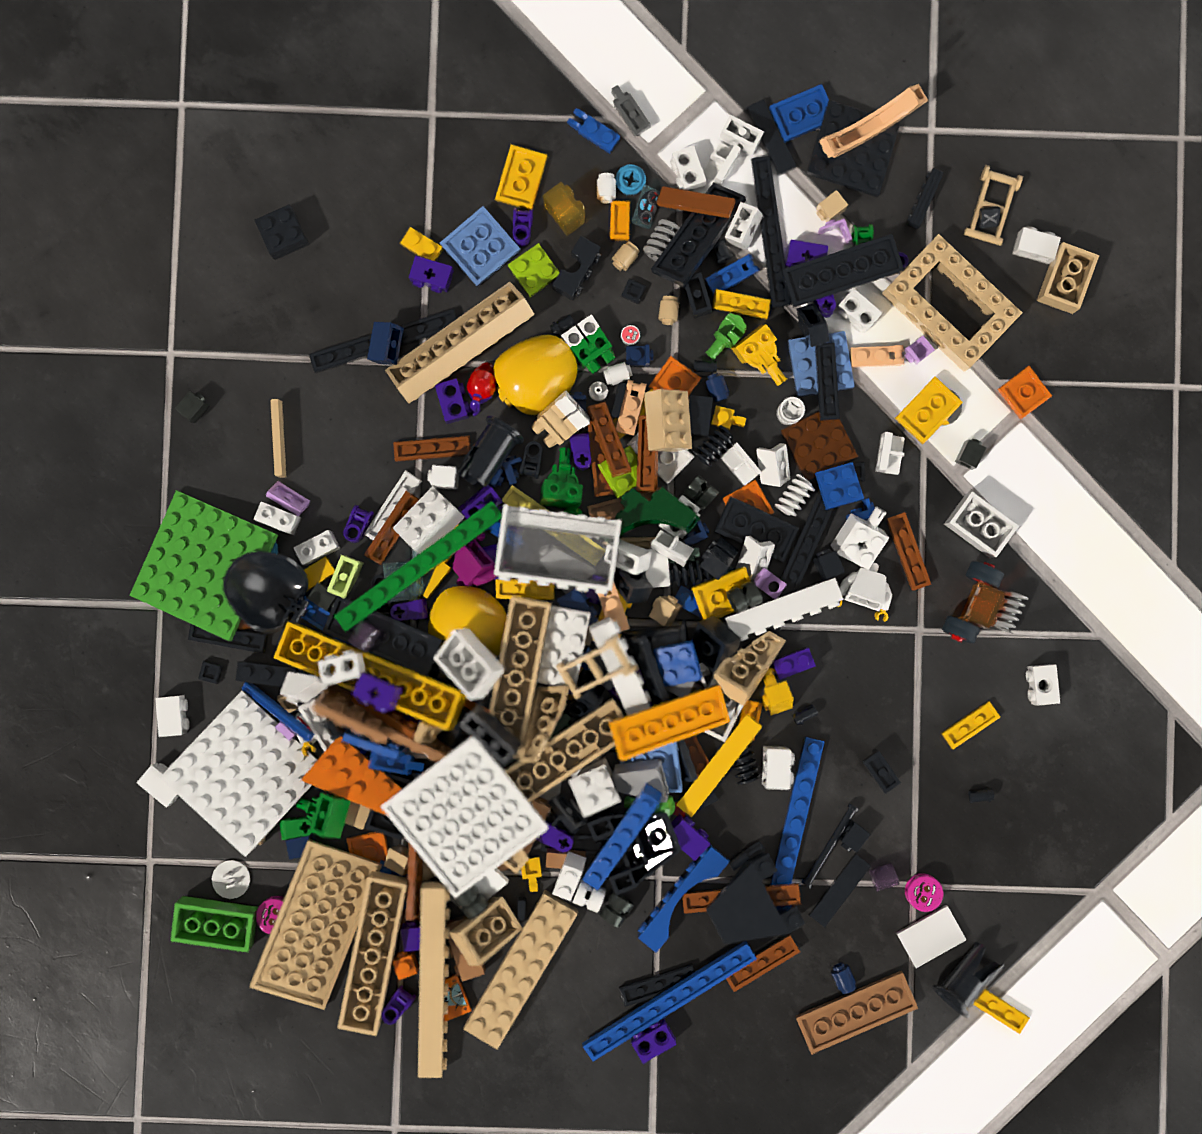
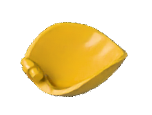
(535, 373)
(469, 609)

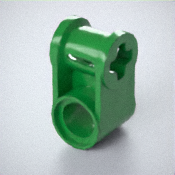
(862, 234)
(294, 827)

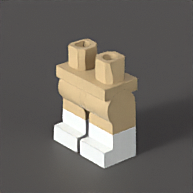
(560, 420)

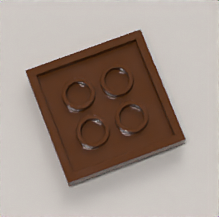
(818, 445)

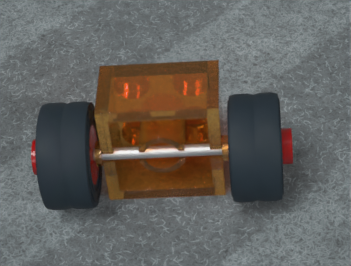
(980, 606)

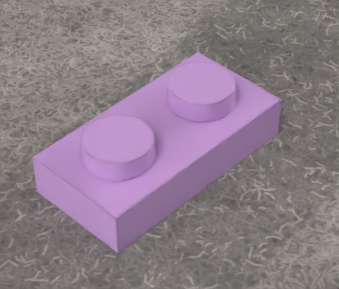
(287, 498)

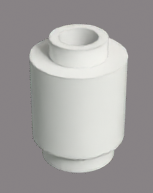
(606, 187)
(617, 373)

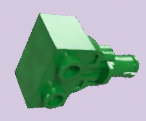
(561, 486)
(327, 814)

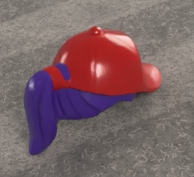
(481, 386)

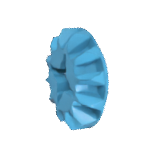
(625, 173)

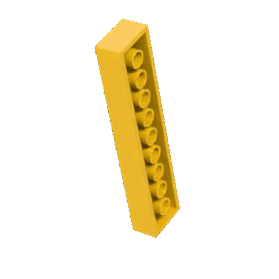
(420, 695)

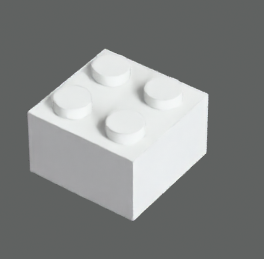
(777, 767)
(594, 791)

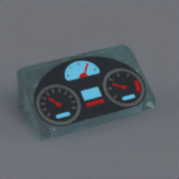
(646, 207)

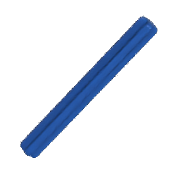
(278, 711)

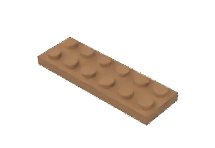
(856, 1012)

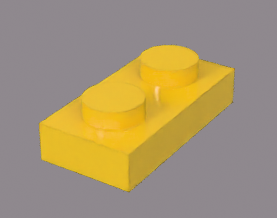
(421, 245)

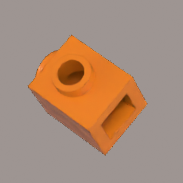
(405, 964)

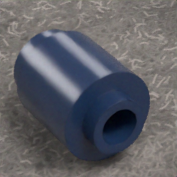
(717, 387)
(843, 978)

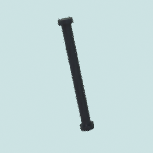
(830, 845)

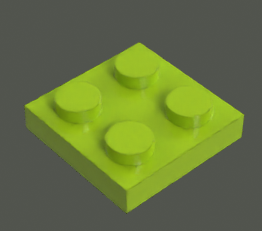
(534, 270)
(623, 482)

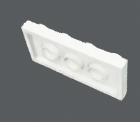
(563, 644)

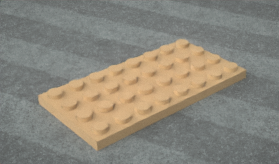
(314, 925)

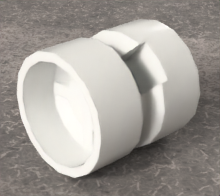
(790, 411)
(595, 898)

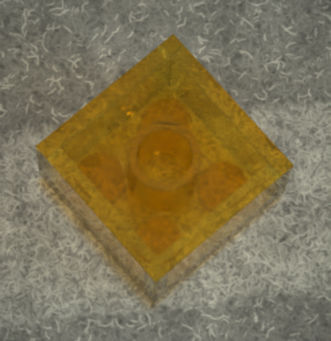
(564, 208)

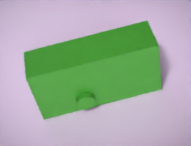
(214, 924)

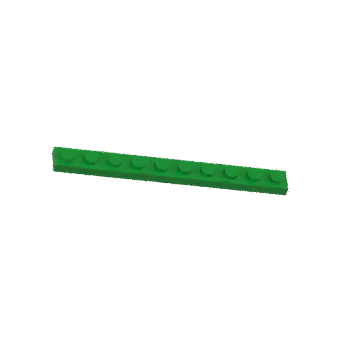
(419, 566)

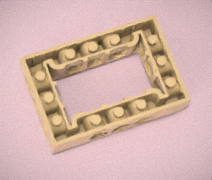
(932, 323)

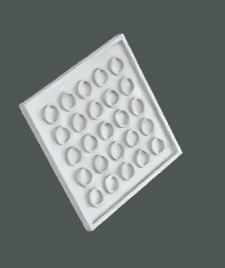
(241, 773)
(464, 816)

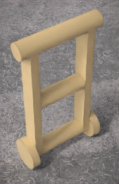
(1014, 185)
(611, 642)

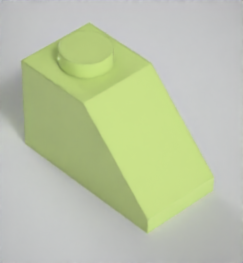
(345, 576)

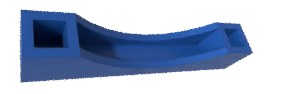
(622, 836)
(707, 866)

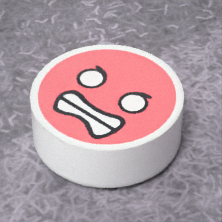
(630, 335)

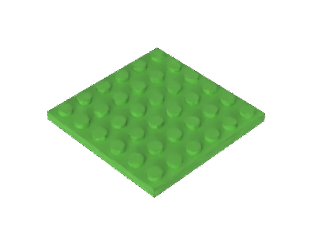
(190, 562)

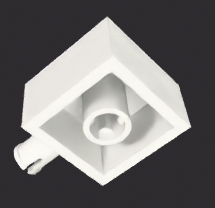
(861, 539)

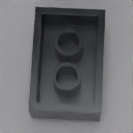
(382, 823)

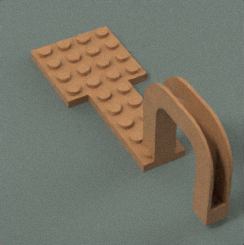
(337, 705)

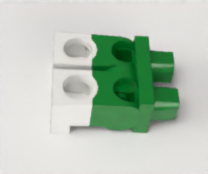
(589, 351)

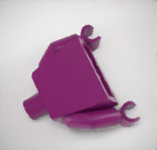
(473, 564)

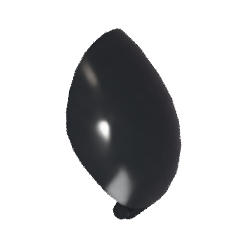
(266, 590)

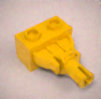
(760, 352)
(776, 696)

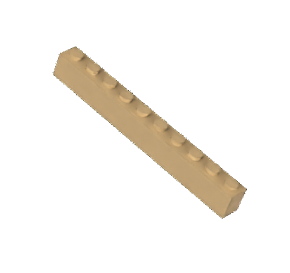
(432, 980)

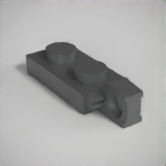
(630, 111)

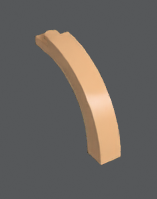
(875, 123)

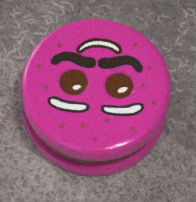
(923, 892)
(268, 912)

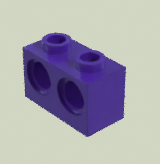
(449, 402)
(656, 1044)

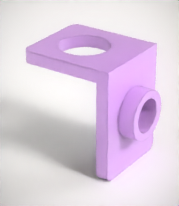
(833, 224)
(763, 580)

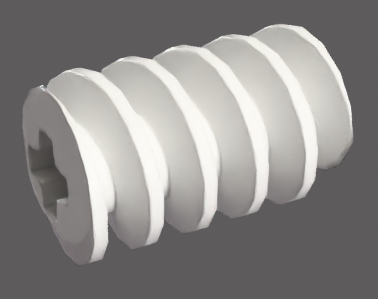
(795, 496)

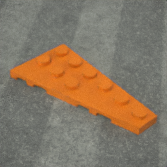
(346, 774)

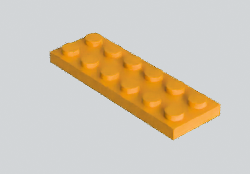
(669, 722)

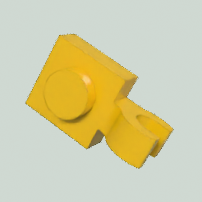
(725, 417)
(531, 871)

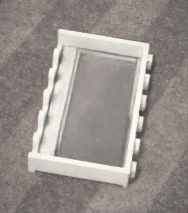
(557, 549)

